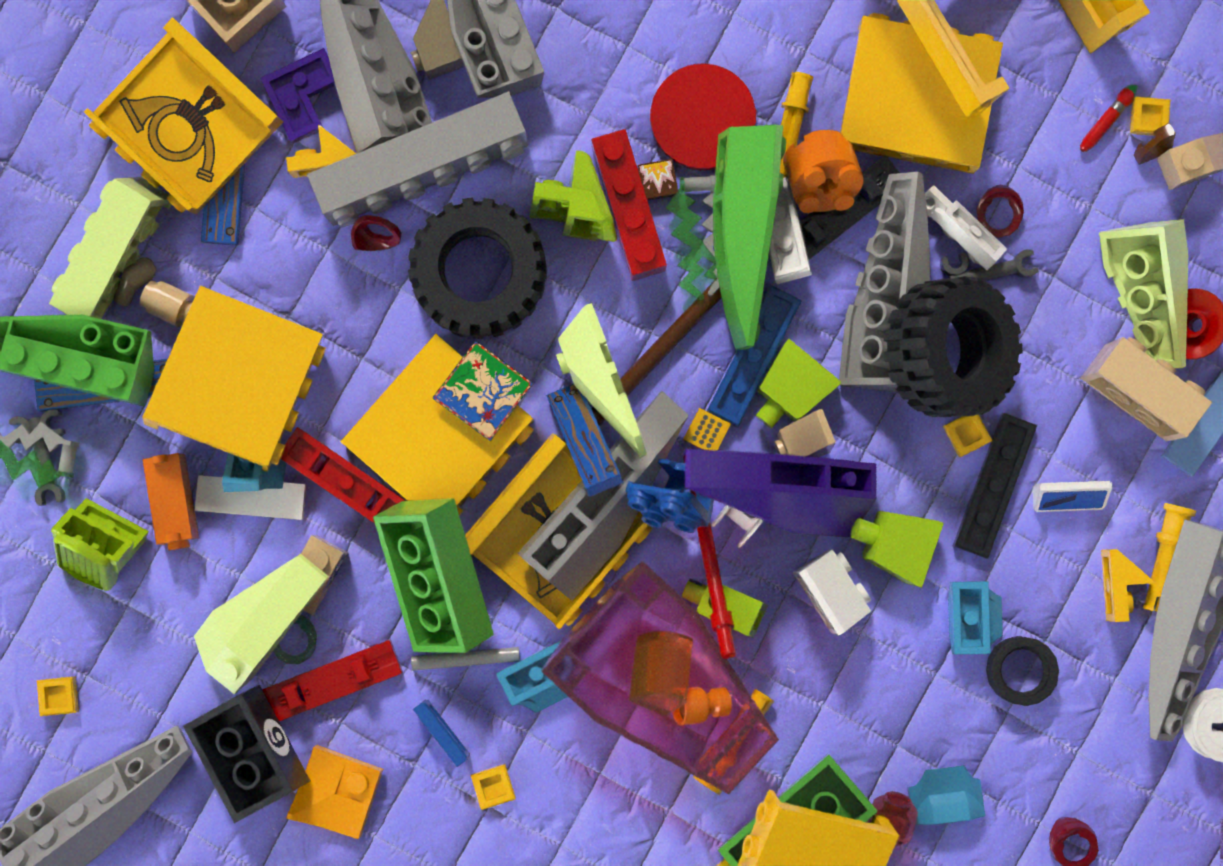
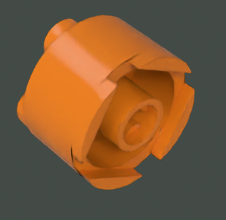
(823, 172)

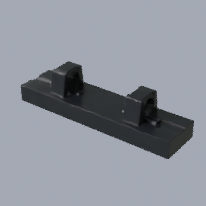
(824, 227)

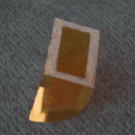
(661, 671)

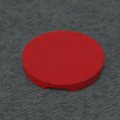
(694, 109)

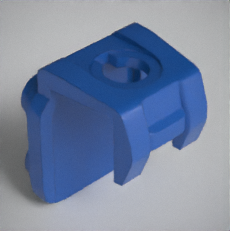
(670, 503)

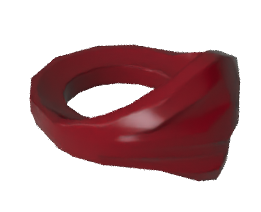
(1015, 203)
(365, 240)
(1067, 827)

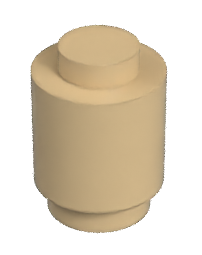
(166, 302)

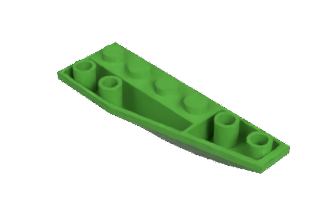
(744, 221)
(79, 354)

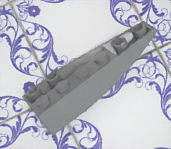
(495, 46)
(591, 529)
(1185, 626)
(95, 808)

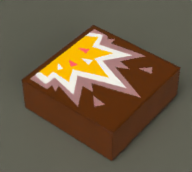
(658, 179)

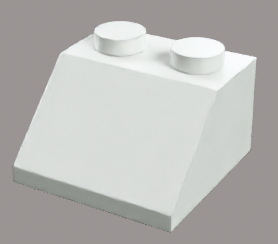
(833, 591)

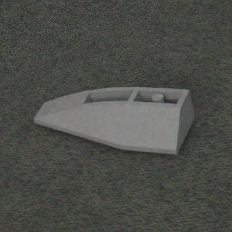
(371, 73)

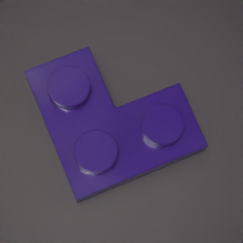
(291, 93)

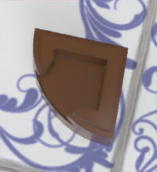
(1157, 146)

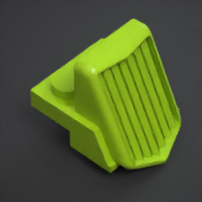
(579, 206)
(95, 544)

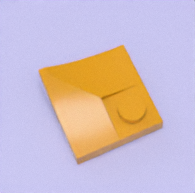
(337, 793)

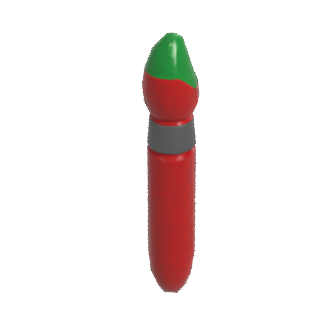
(1123, 100)

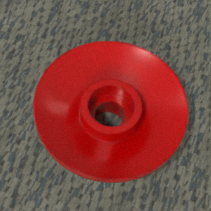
(1209, 309)

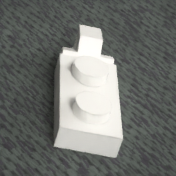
(964, 228)

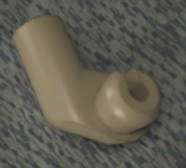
(133, 278)

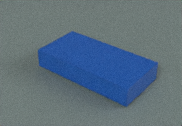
(442, 732)

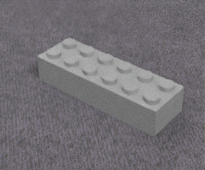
(419, 160)

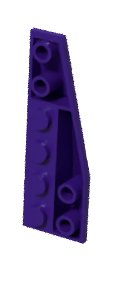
(786, 490)

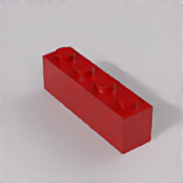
(628, 204)

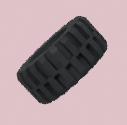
(464, 222)
(986, 340)

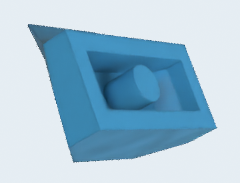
(246, 476)
(973, 617)
(528, 685)
(947, 796)

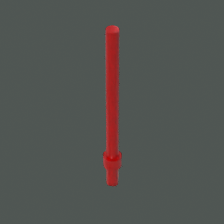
(721, 618)

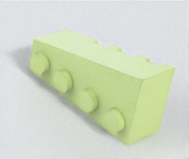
(108, 246)

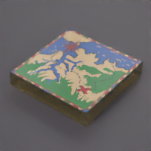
(483, 391)

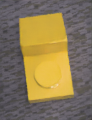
(309, 160)
(1117, 574)

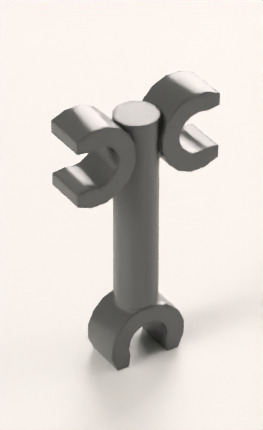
(995, 271)
(42, 452)

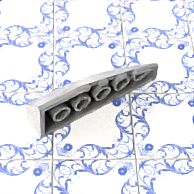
(894, 265)

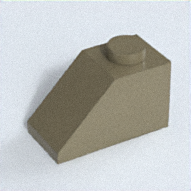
(434, 42)

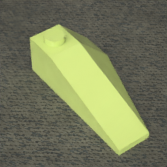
(1152, 282)
(596, 376)
(252, 624)

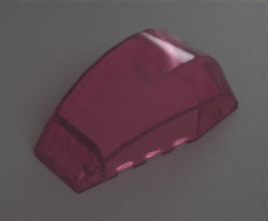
(596, 672)

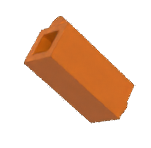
(171, 500)

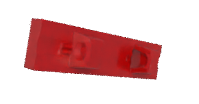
(337, 475)
(334, 680)

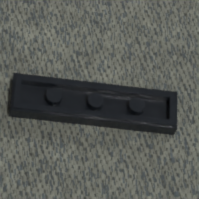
(994, 485)

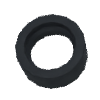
(1049, 664)

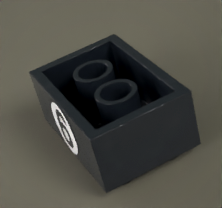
(246, 753)

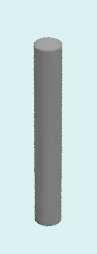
(465, 659)

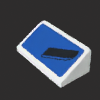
(1071, 496)

